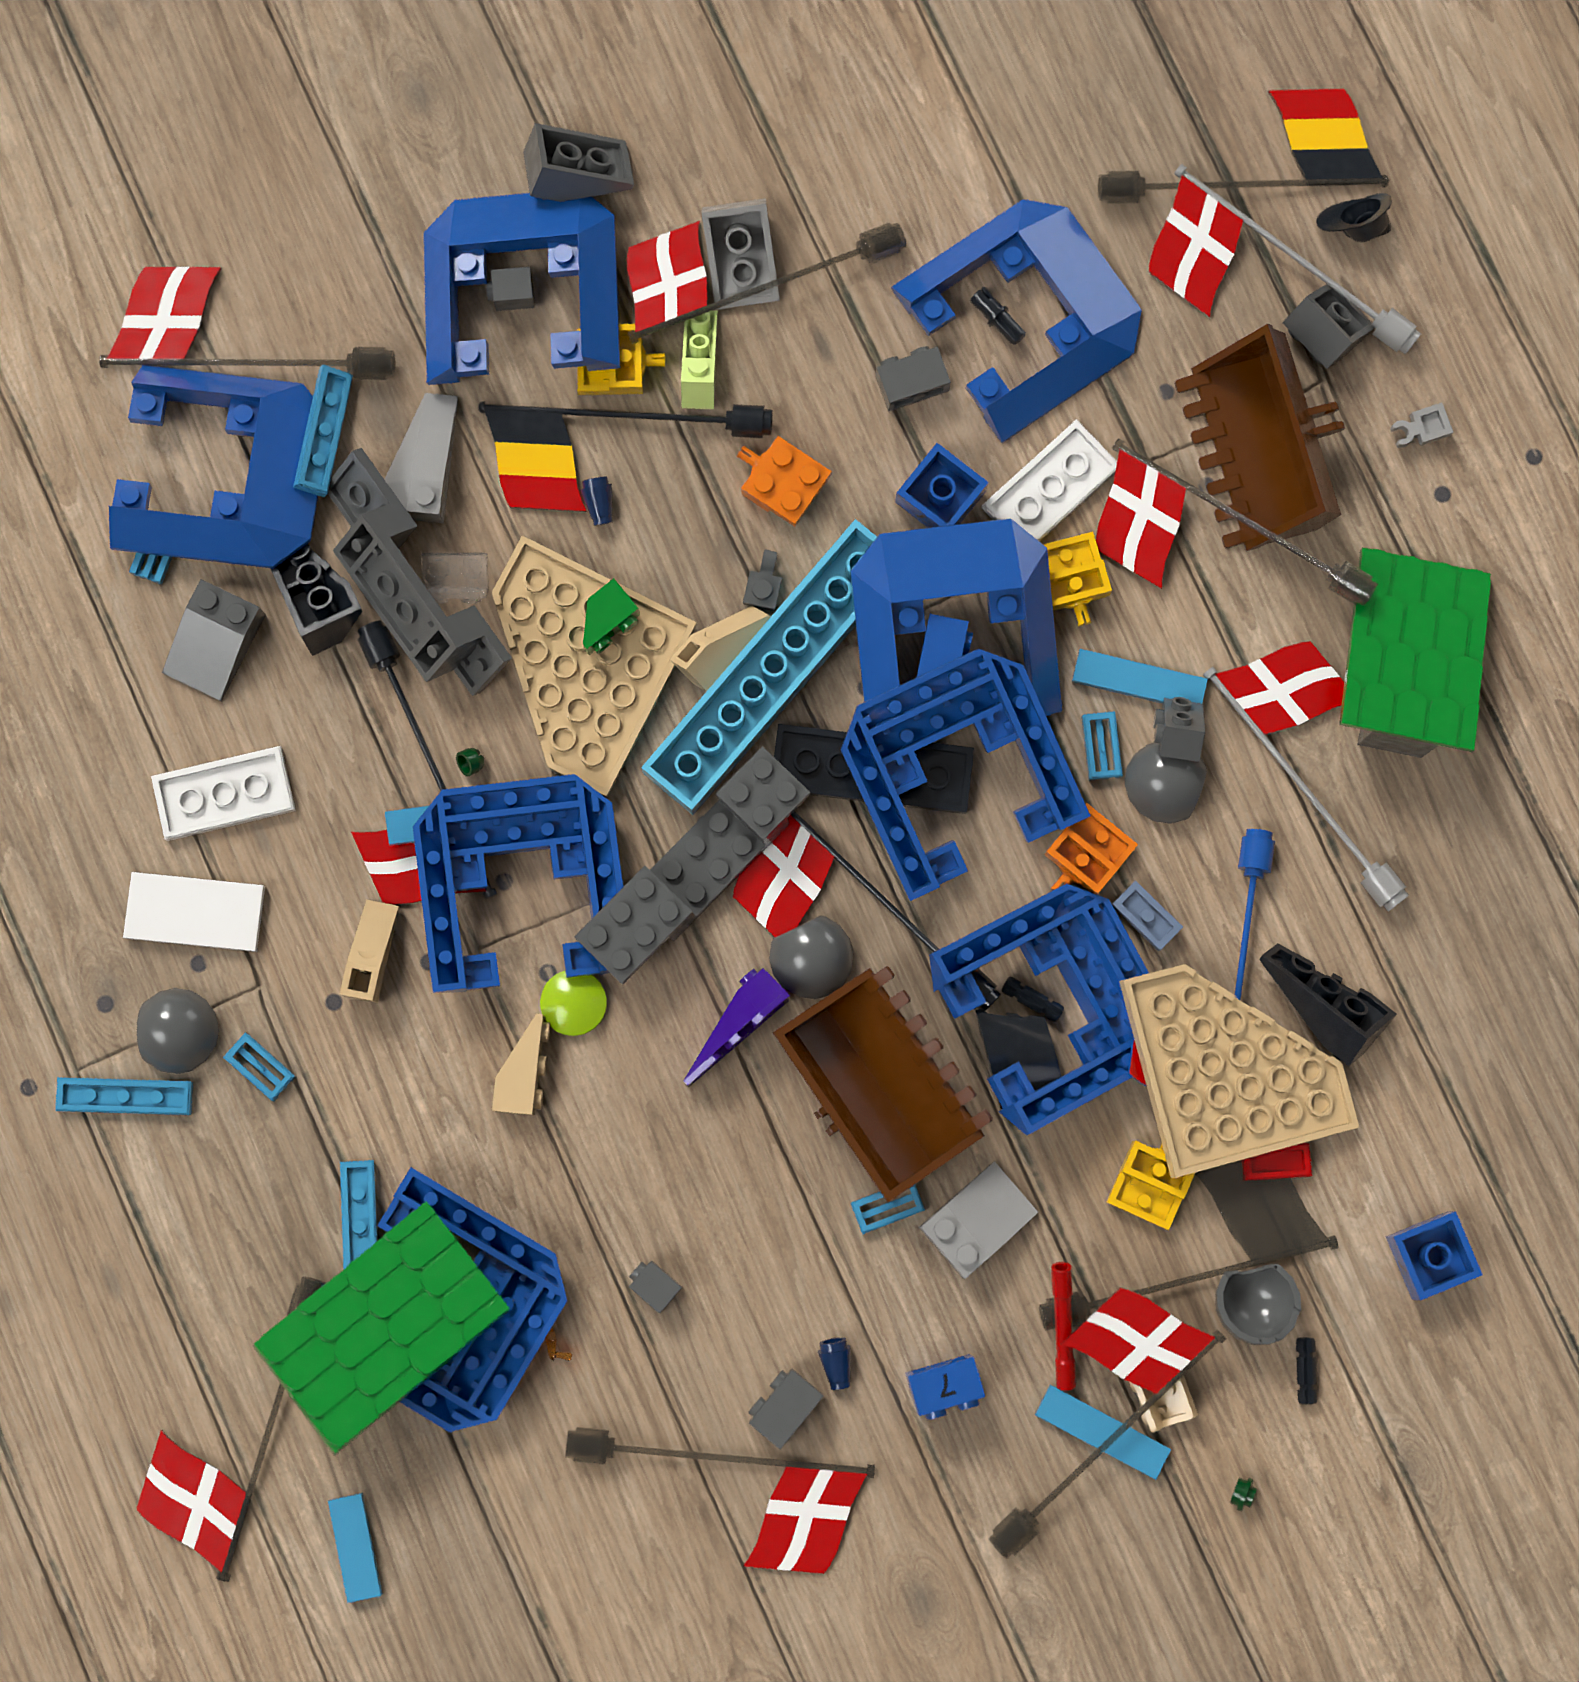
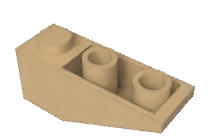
(714, 648)
(369, 952)
(518, 1079)

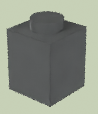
(511, 289)
(654, 1285)

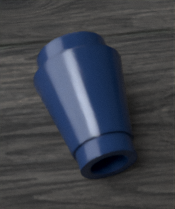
(598, 499)
(835, 1359)

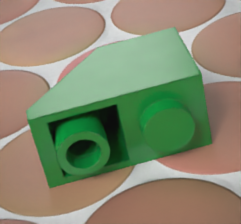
(607, 614)

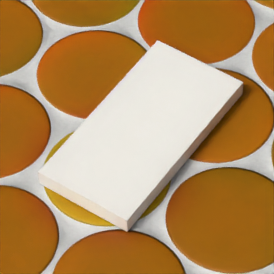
(1053, 482)
(223, 793)
(194, 911)

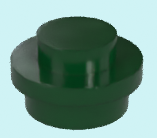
(1243, 1494)

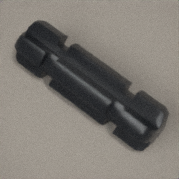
(1032, 999)
(1306, 1370)

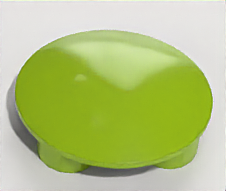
(573, 1003)

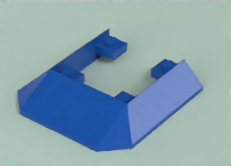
(578, 242)
(1089, 341)
(245, 528)
(954, 561)
(966, 691)
(501, 820)
(1093, 954)
(526, 1276)

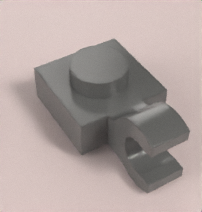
(763, 587)

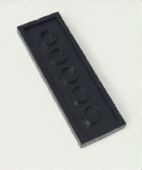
(819, 766)

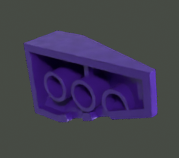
(748, 1010)

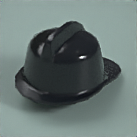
(1358, 218)

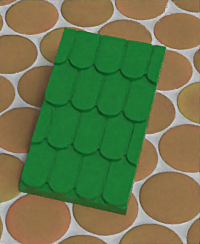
(1416, 655)
(380, 1327)

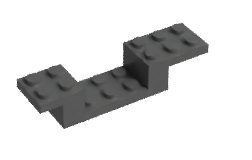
(396, 592)
(697, 869)

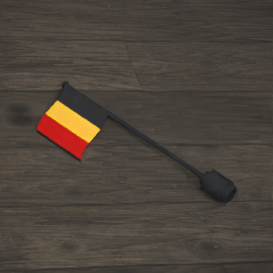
(538, 456)

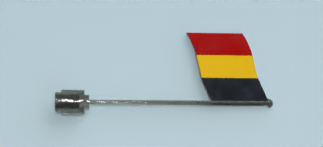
(1322, 137)

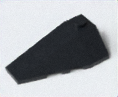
(317, 599)
(1337, 1015)

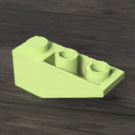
(699, 362)

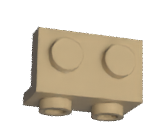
(1170, 1409)

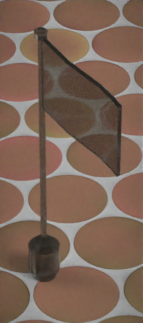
(1260, 1215)

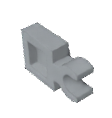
(1426, 425)

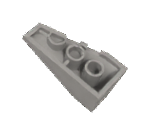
(424, 459)

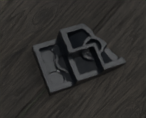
(1019, 1040)

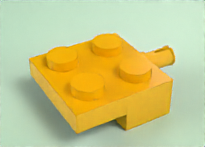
(627, 378)
(1077, 574)
(1146, 1186)

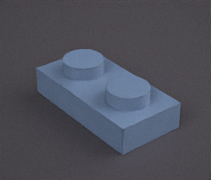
(1147, 916)

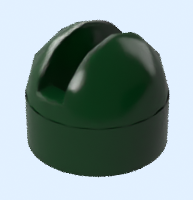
(470, 761)

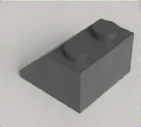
(1328, 325)

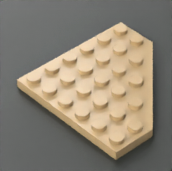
(581, 703)
(1227, 1074)

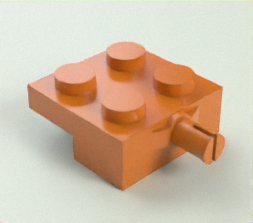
(783, 480)
(1090, 852)

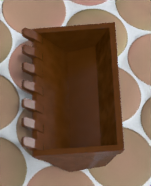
(1262, 439)
(881, 1082)

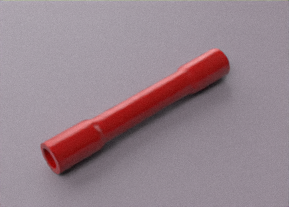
(1062, 1291)

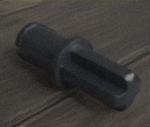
(997, 315)

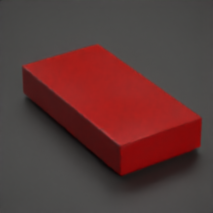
(1279, 1164)

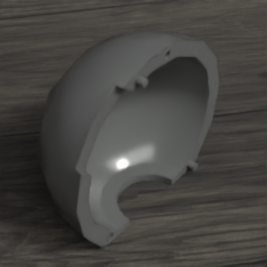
(1164, 786)
(812, 958)
(176, 1030)
(1258, 1304)

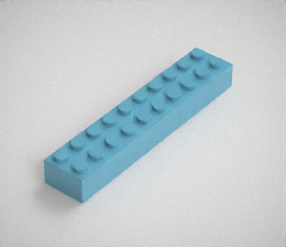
(761, 678)

